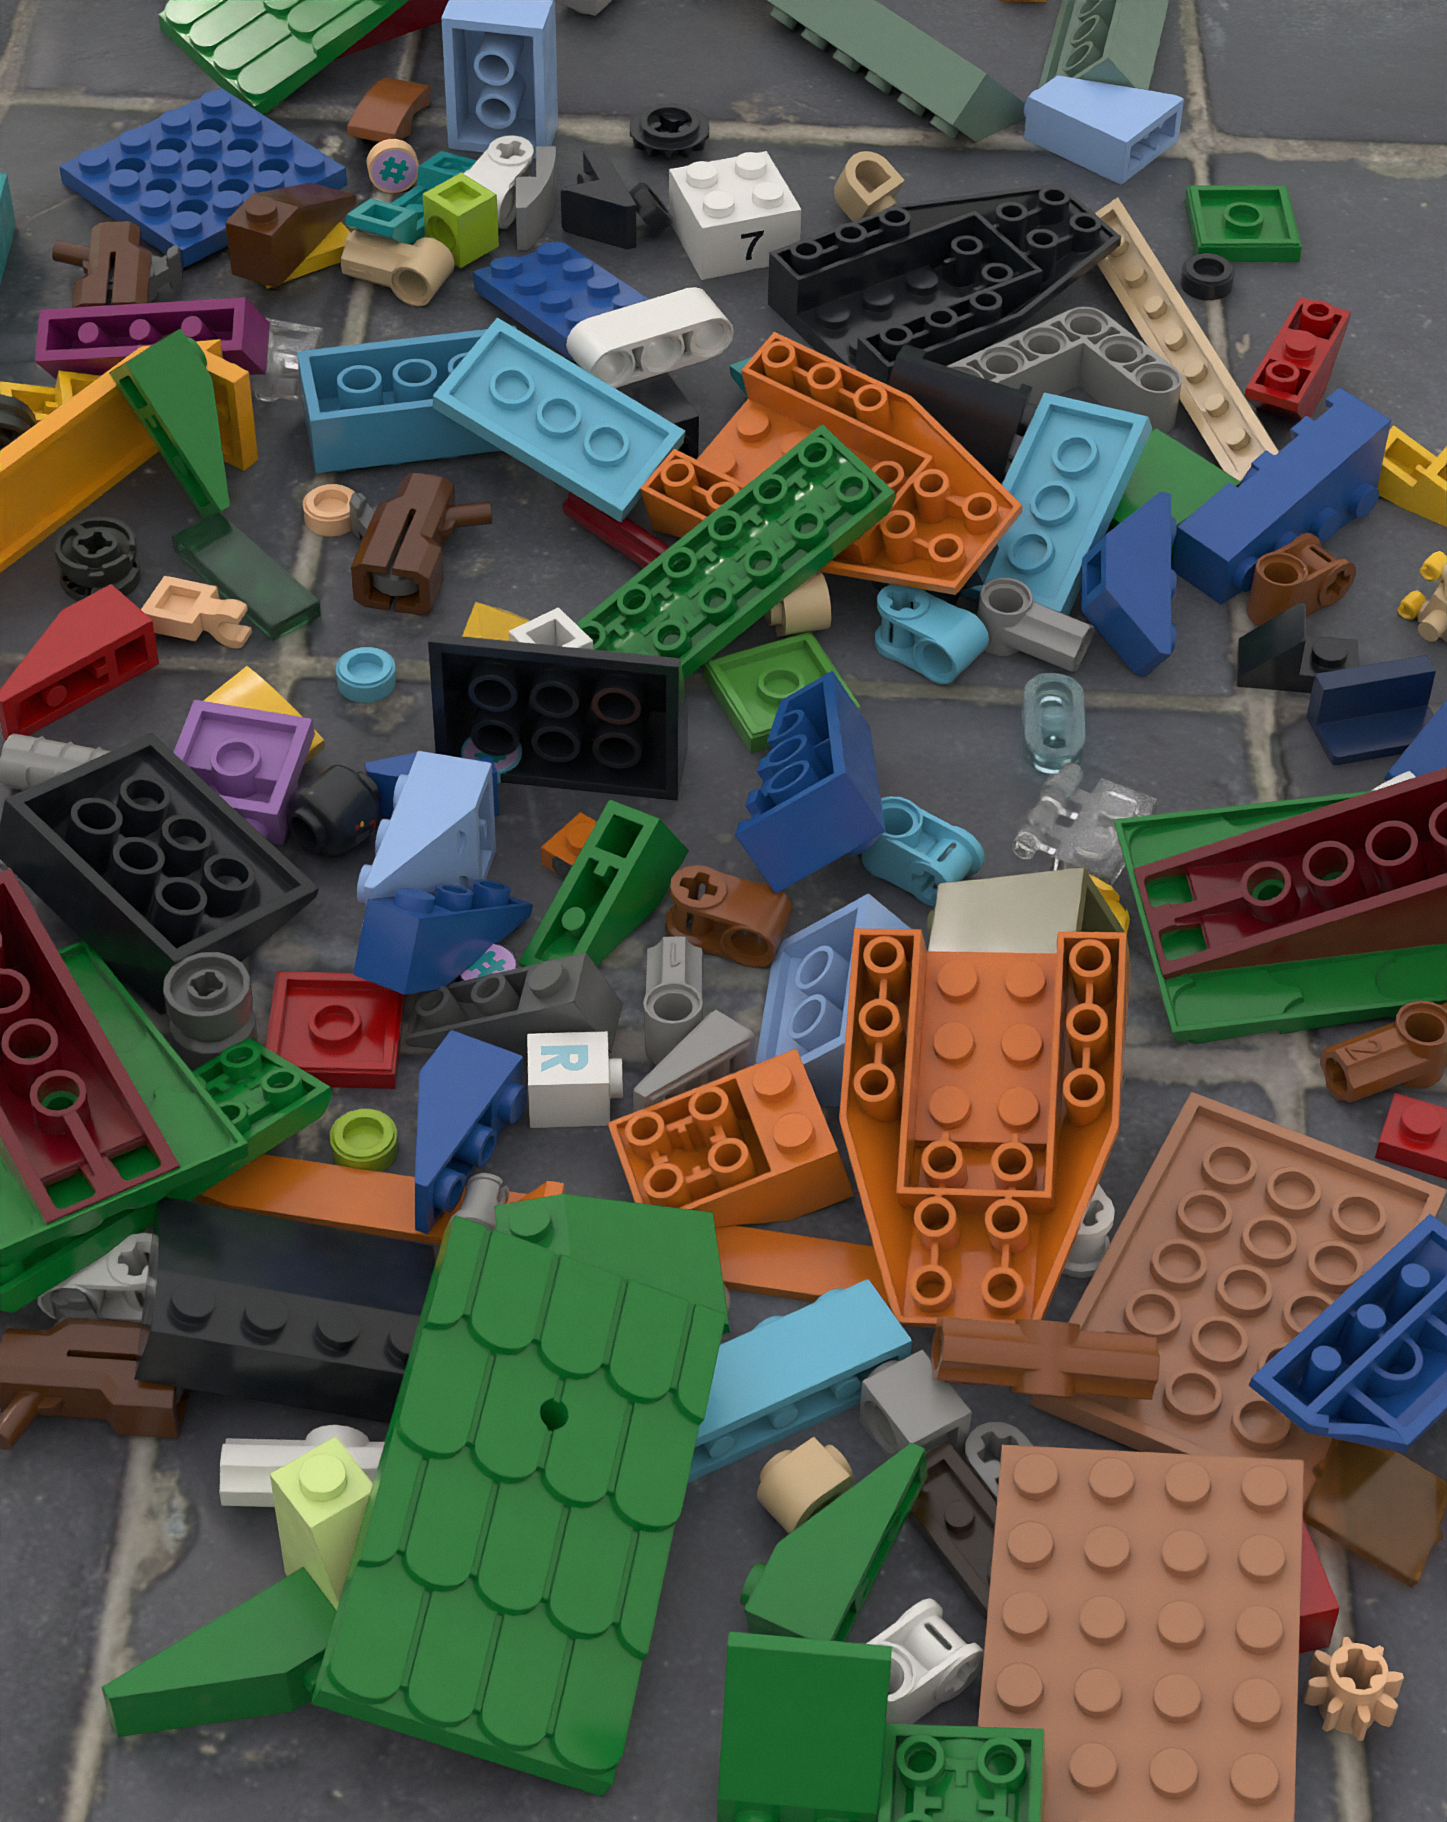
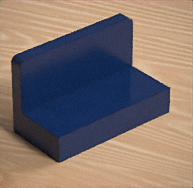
(1371, 708)

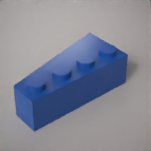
(1308, 486)
(816, 787)

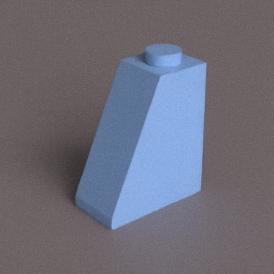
(1102, 124)

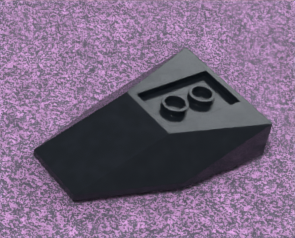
(935, 274)

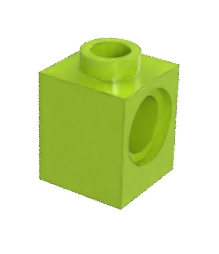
(462, 218)

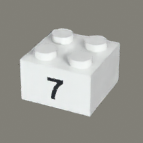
(732, 213)

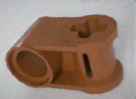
(1297, 575)
(732, 918)

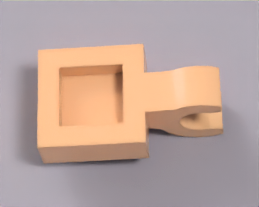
(189, 607)

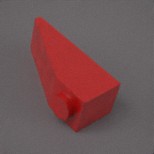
(78, 660)

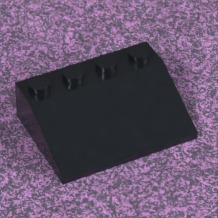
(577, 712)
(149, 864)
(280, 1309)

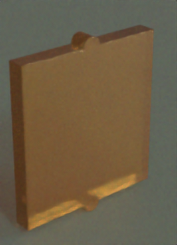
(1378, 1507)

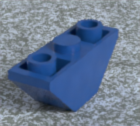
(1132, 586)

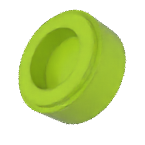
(364, 1140)

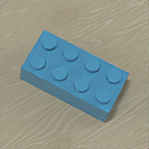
(377, 402)

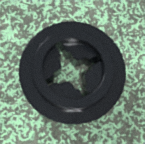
(682, 129)

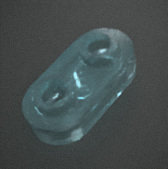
(1053, 722)

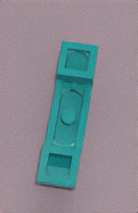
(405, 216)

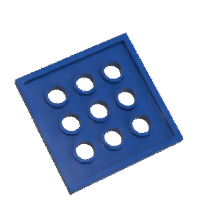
(194, 171)

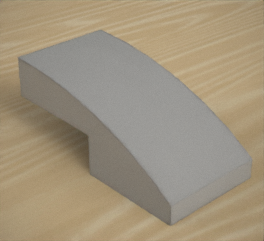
(536, 198)

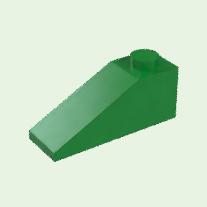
(178, 410)
(609, 887)
(834, 1558)
(235, 1668)

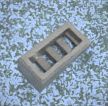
(707, 1053)

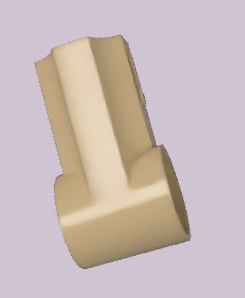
(409, 270)

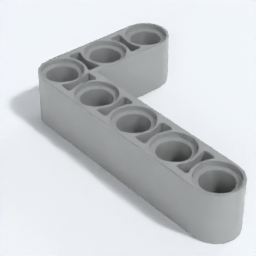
(1087, 352)

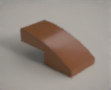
(388, 110)

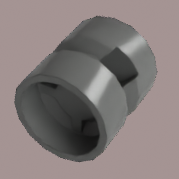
(208, 1006)

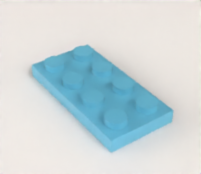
(557, 419)
(1069, 487)

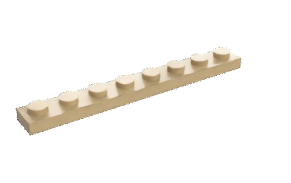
(1175, 335)

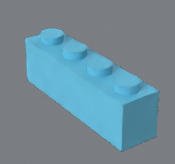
(795, 1373)

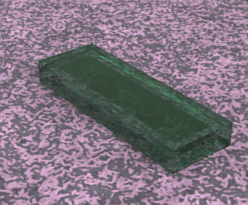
(246, 574)

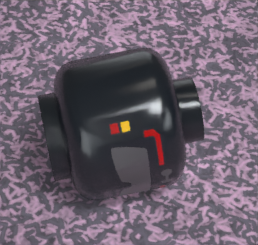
(334, 811)

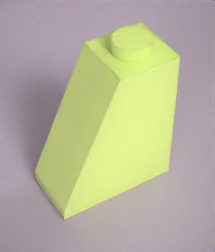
(320, 1514)

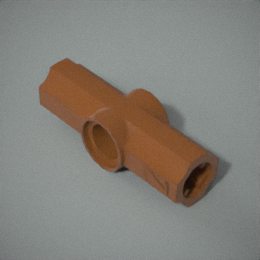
(1403, 1053)
(1045, 1358)

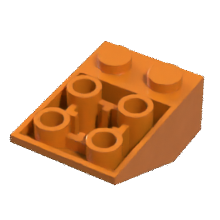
(736, 1148)

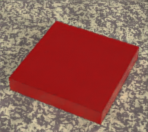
(337, 1028)

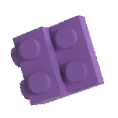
(248, 759)

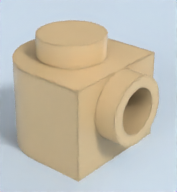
(867, 185)
(803, 609)
(803, 1482)

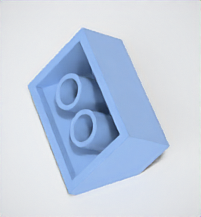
(811, 994)

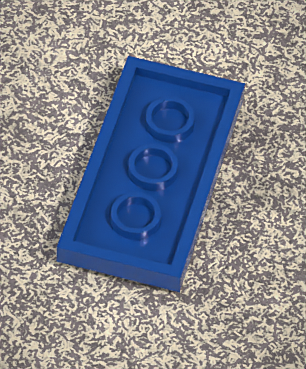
(552, 290)

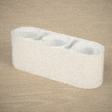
(650, 337)

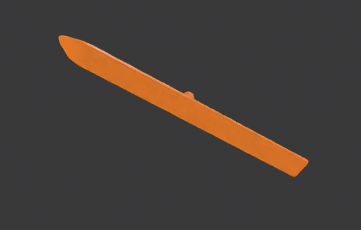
(385, 1206)

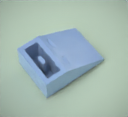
(437, 830)

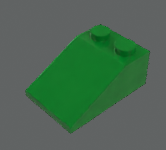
(640, 1241)
(802, 1729)

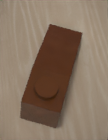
(281, 228)

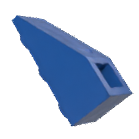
(433, 937)
(463, 1106)

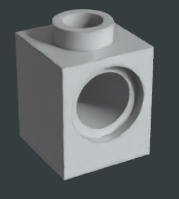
(907, 1406)

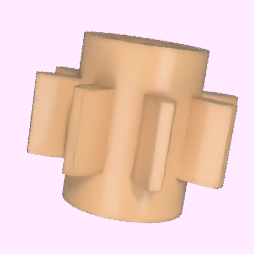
(1353, 1688)

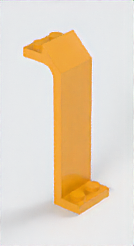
(94, 445)

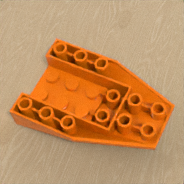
(946, 501)
(980, 1114)

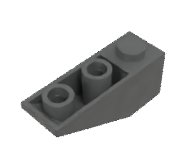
(508, 1005)

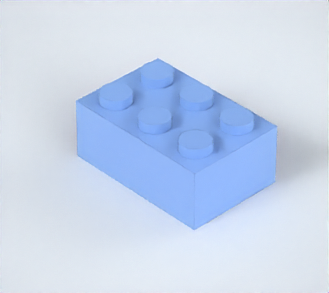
(500, 72)

